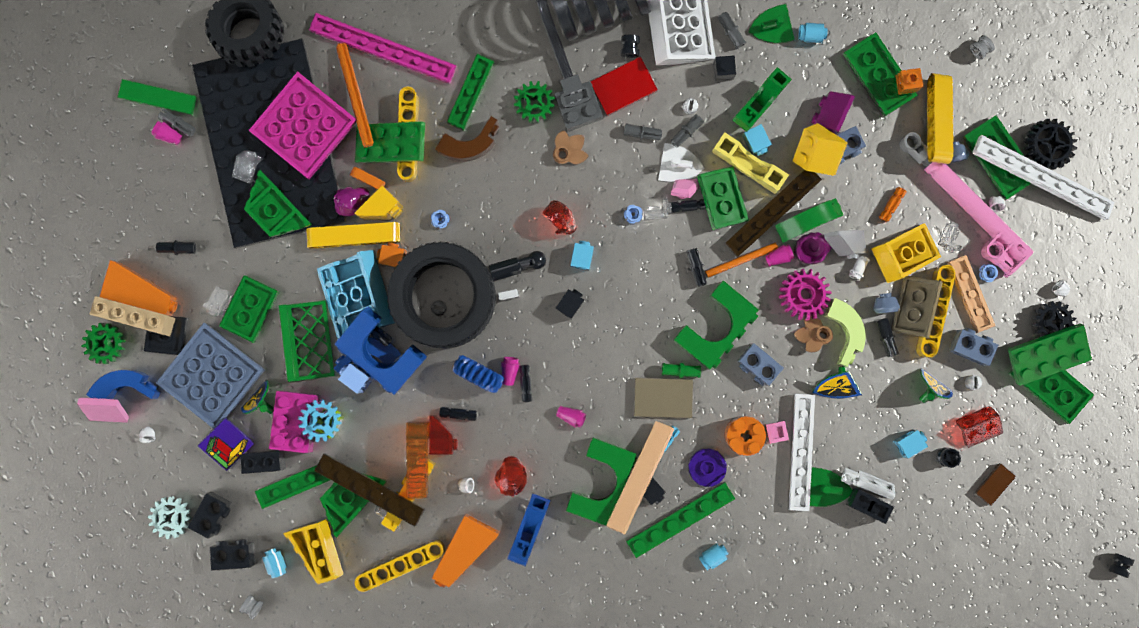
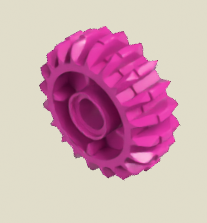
(815, 289)

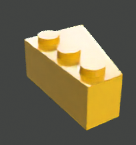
(317, 550)

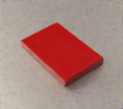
(623, 86)

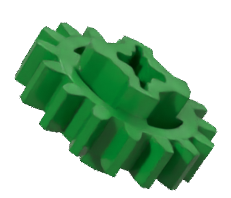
(527, 97)
(95, 345)

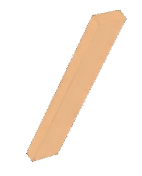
(640, 477)

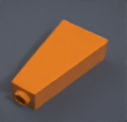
(131, 288)
(466, 546)

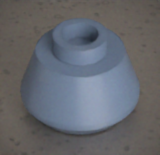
(959, 152)
(886, 304)

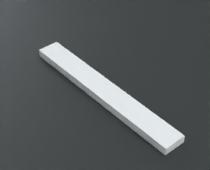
(1043, 177)

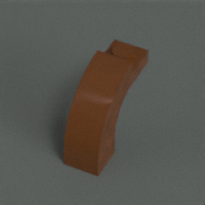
(469, 150)

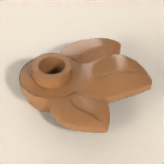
(571, 146)
(811, 335)

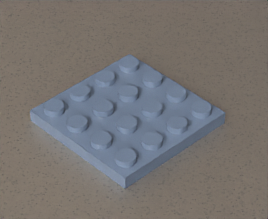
(210, 376)

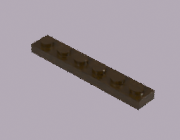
(772, 212)
(369, 489)

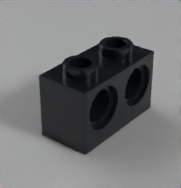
(262, 461)
(870, 505)
(206, 512)
(232, 560)

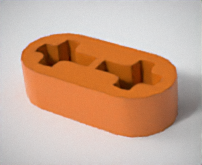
(367, 178)

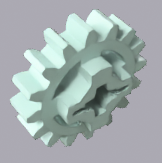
(161, 515)

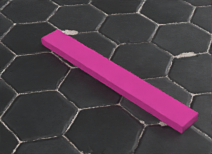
(382, 48)

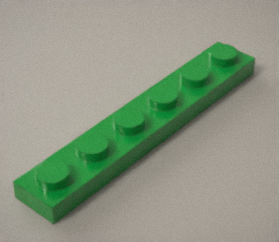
(680, 519)

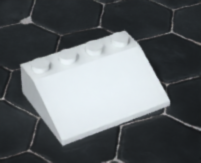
(681, 31)

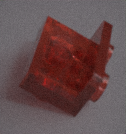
(980, 426)

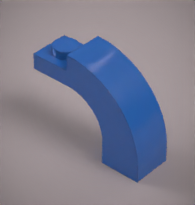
(387, 354)
(109, 384)
(528, 529)

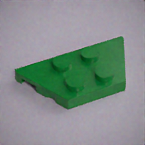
(273, 209)
(343, 505)

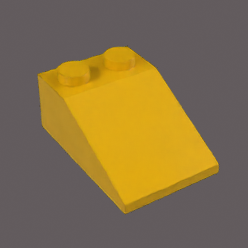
(906, 253)

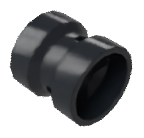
(630, 47)
(951, 459)
(1121, 570)

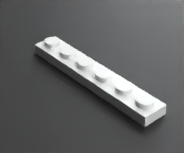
(801, 452)

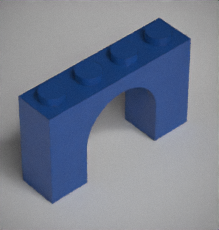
(354, 344)

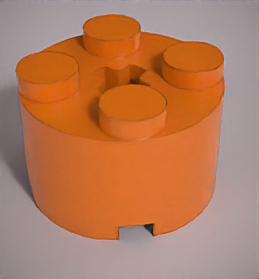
(756, 433)

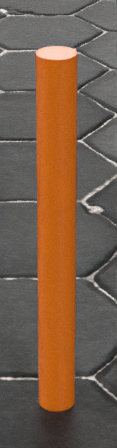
(740, 260)

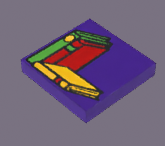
(225, 443)

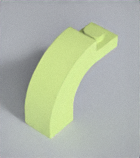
(852, 326)

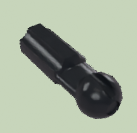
(515, 266)

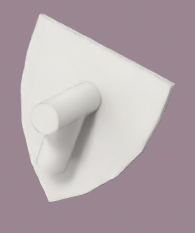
(678, 164)

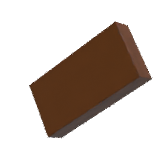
(995, 484)

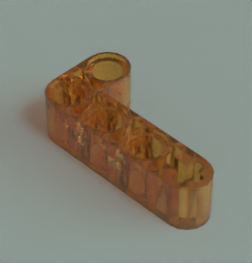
(417, 458)

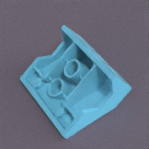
(353, 286)

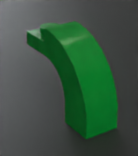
(762, 99)
(809, 220)

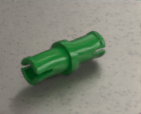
(681, 370)

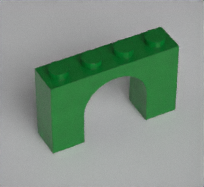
(740, 313)
(621, 462)

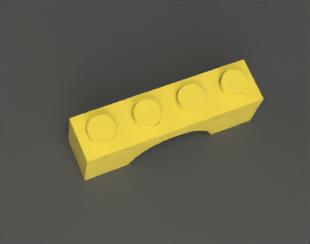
(758, 170)

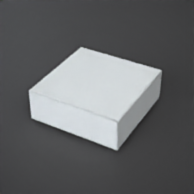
(507, 295)

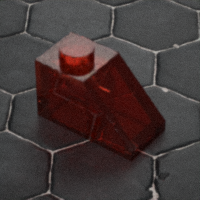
(440, 438)

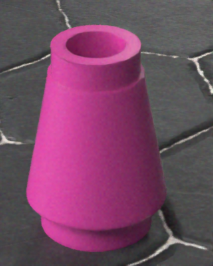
(165, 133)
(780, 255)
(509, 370)
(571, 416)

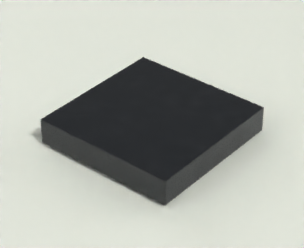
(167, 344)

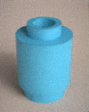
(812, 32)
(714, 556)
(274, 563)

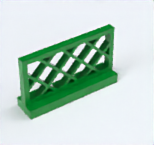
(289, 344)

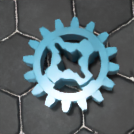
(312, 426)

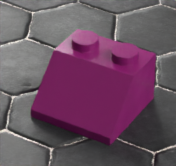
(833, 110)

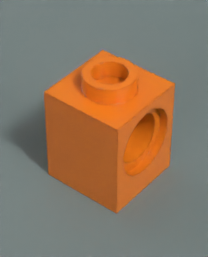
(909, 81)

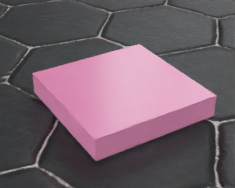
(103, 410)

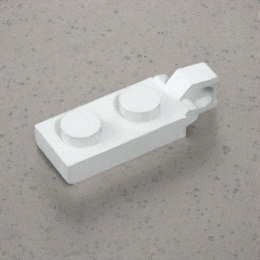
(869, 483)

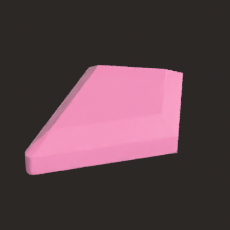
(685, 188)

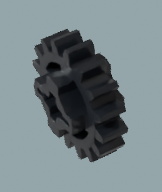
(1053, 313)

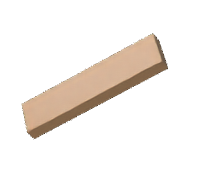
(971, 294)

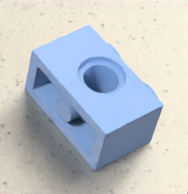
(355, 378)

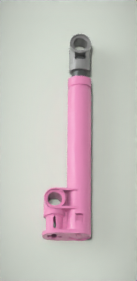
(1009, 247)

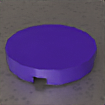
(707, 467)

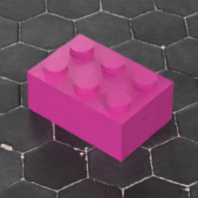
(285, 429)

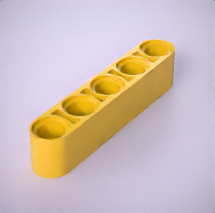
(404, 107)
(940, 118)
(353, 235)
(938, 322)
(391, 569)

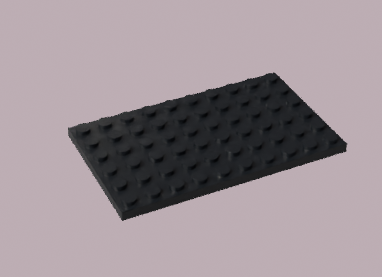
(231, 104)

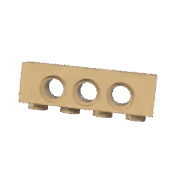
(132, 316)

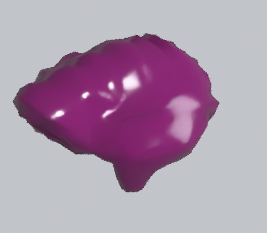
(349, 200)
(812, 248)

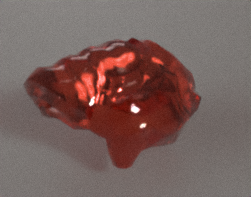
(561, 217)
(511, 477)

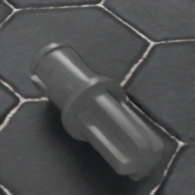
(731, 30)
(176, 123)
(687, 130)
(642, 132)

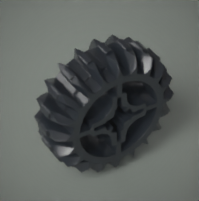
(1054, 129)

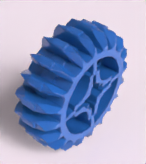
(478, 374)

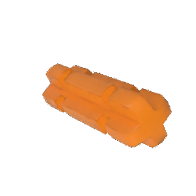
(892, 204)

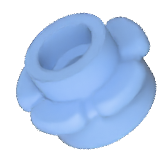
(630, 209)
(440, 214)
(993, 272)

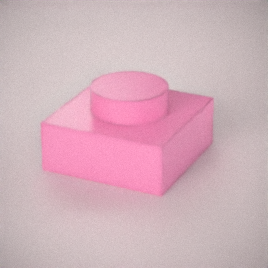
(776, 432)

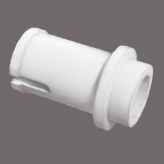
(859, 268)

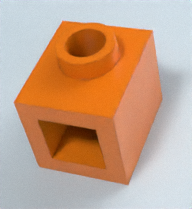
(390, 254)

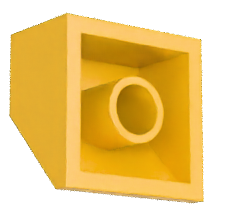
(819, 150)
(380, 206)

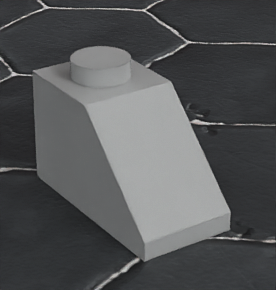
(847, 243)

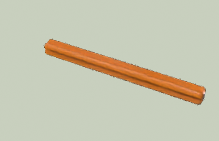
(354, 94)

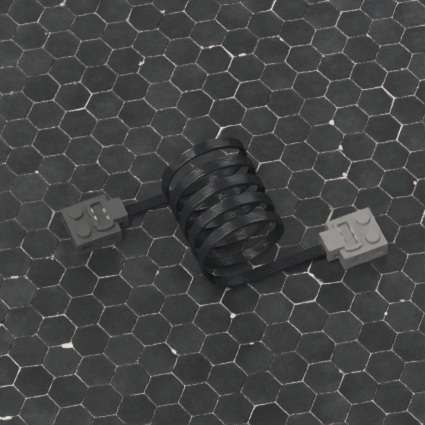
(578, 100)

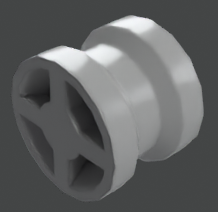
(982, 47)
(251, 607)

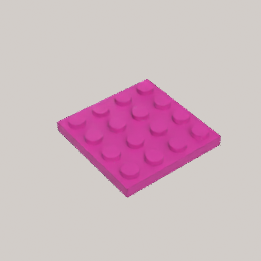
(303, 125)

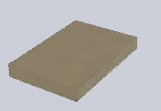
(917, 306)
(663, 398)

